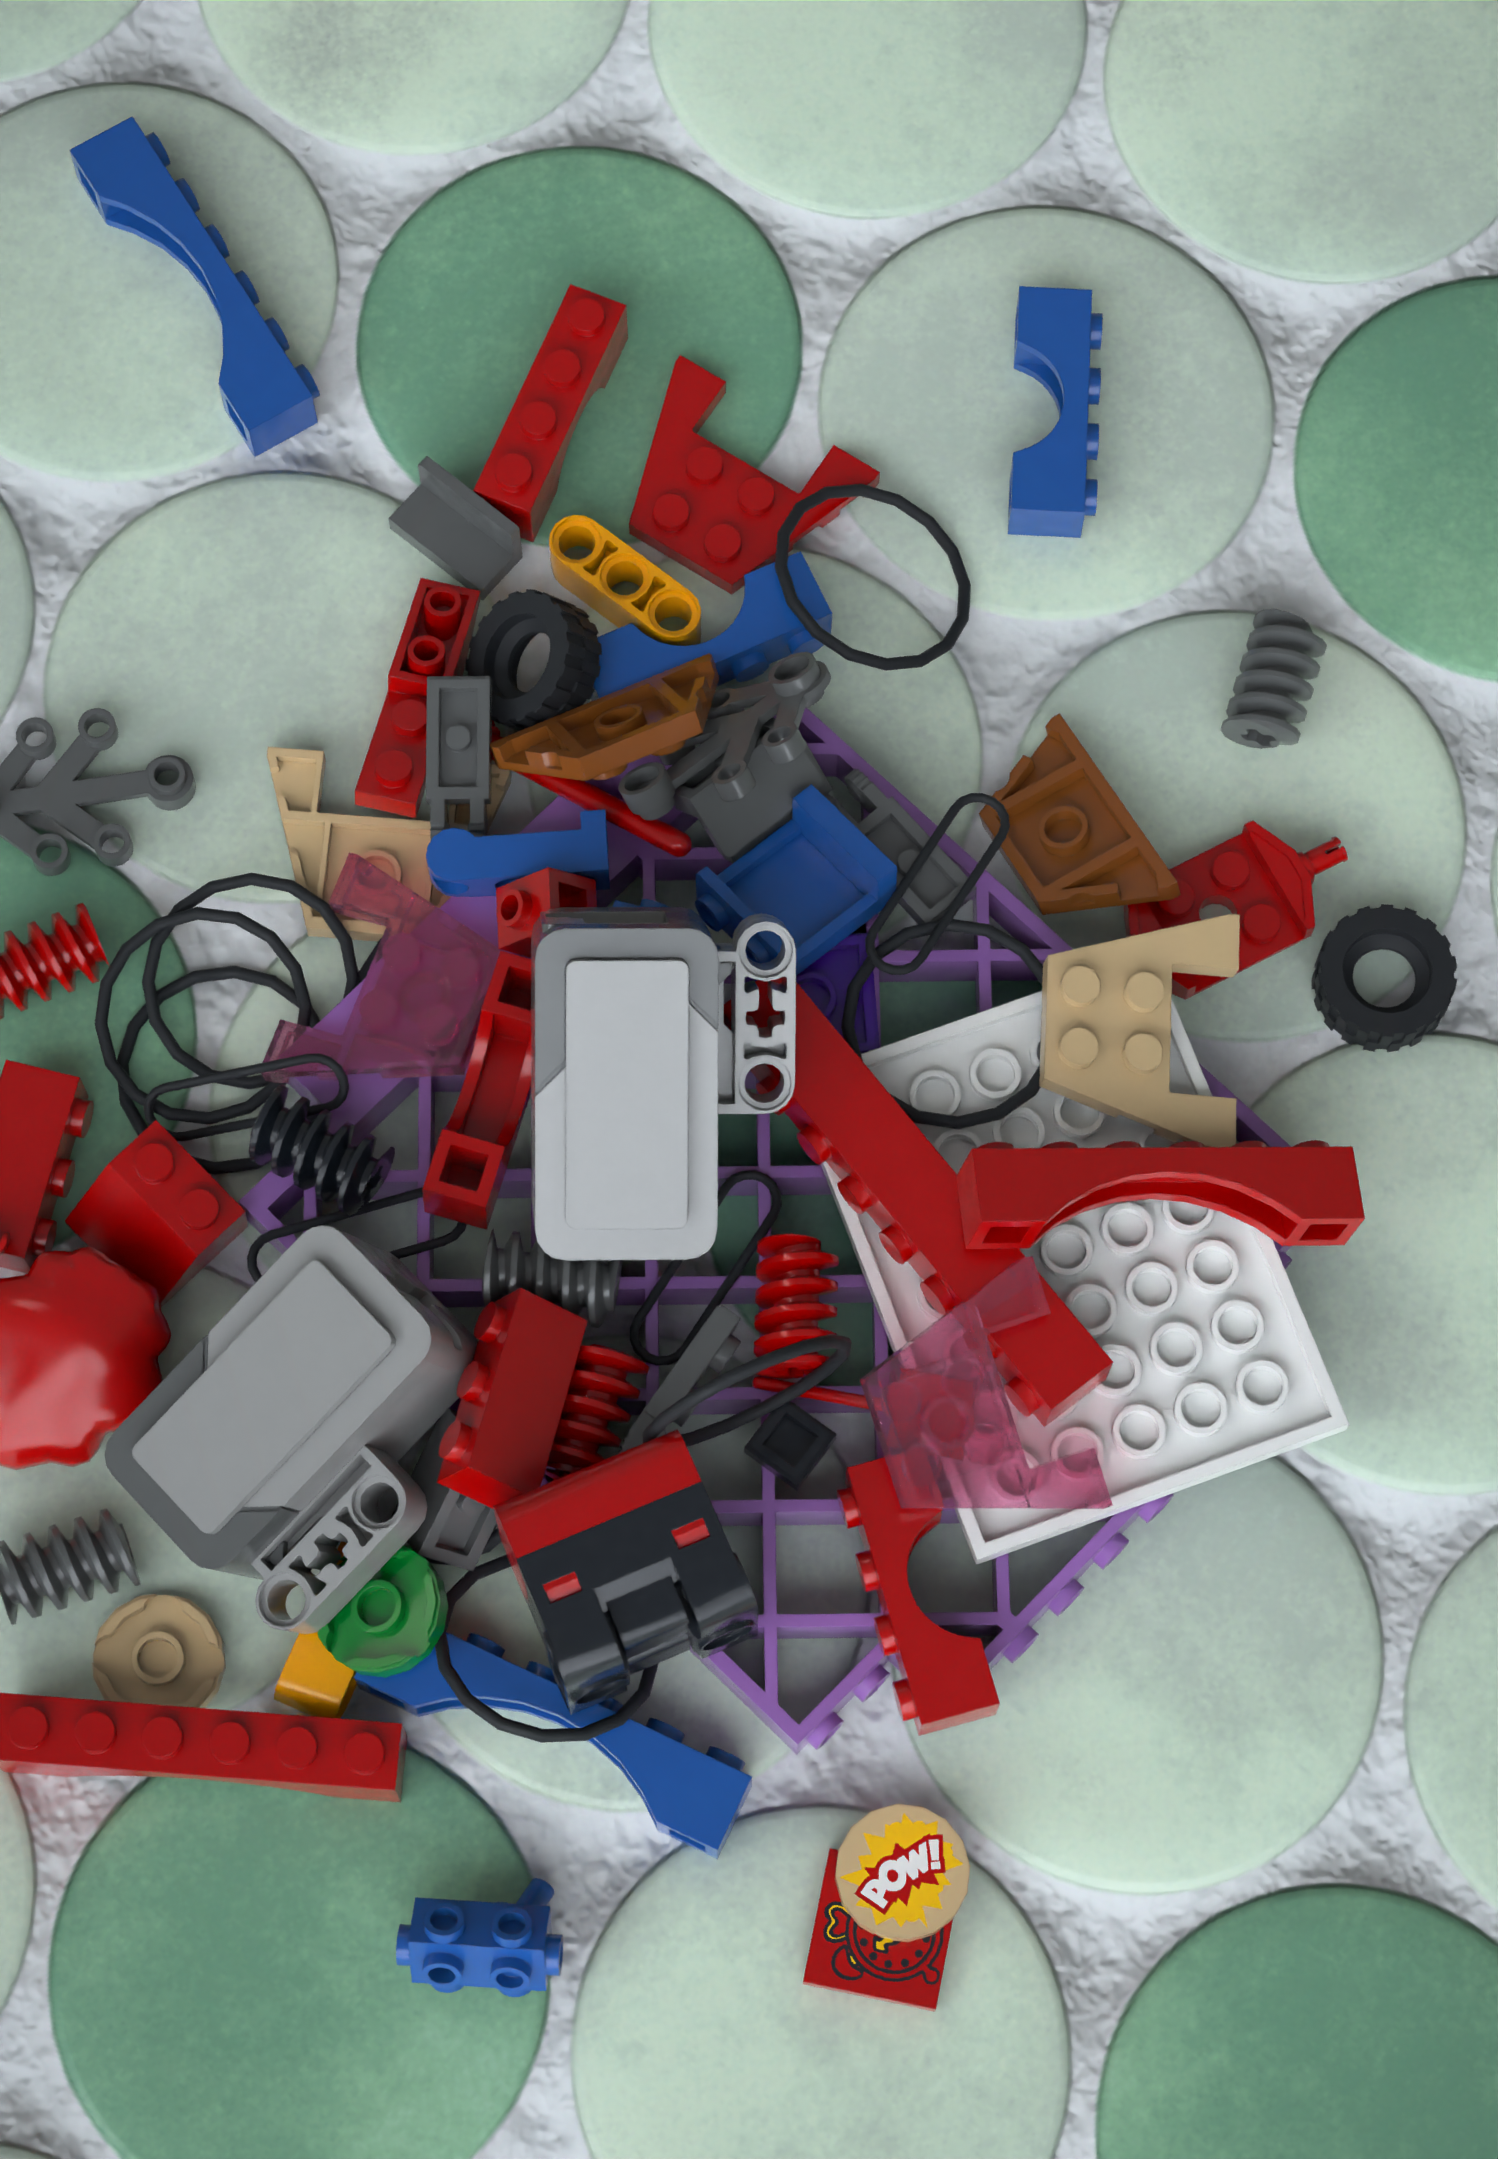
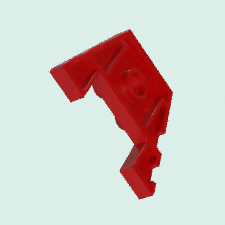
(714, 507)

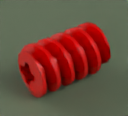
(49, 958)
(792, 1300)
(590, 1406)

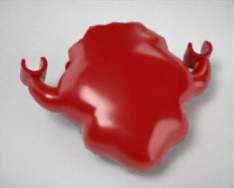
(73, 1355)

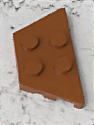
(617, 728)
(1073, 834)

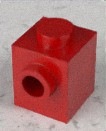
(524, 899)

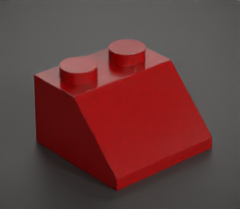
(157, 1212)

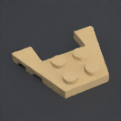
(322, 841)
(1112, 1027)

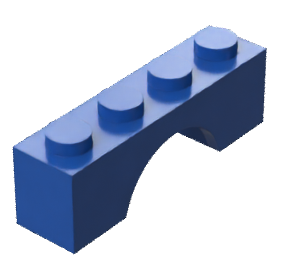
(1054, 347)
(757, 637)

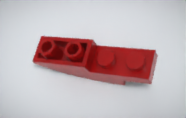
(431, 645)

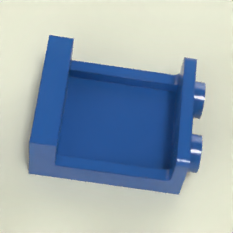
(809, 874)

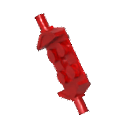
(1252, 878)

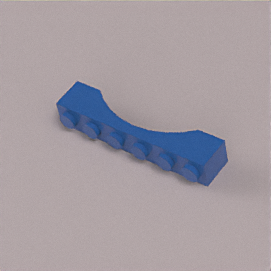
(136, 194)
(684, 1790)

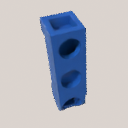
(478, 865)

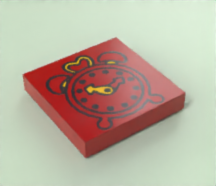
(864, 1964)

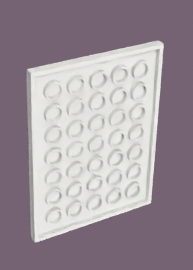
(1178, 1295)

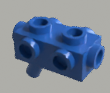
(483, 1943)

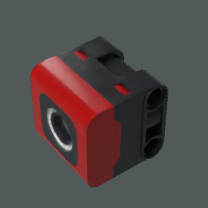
(626, 1569)

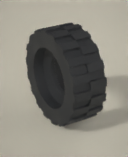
(570, 666)
(1386, 930)

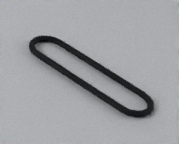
(959, 899)
(241, 1072)
(338, 1215)
(726, 1285)

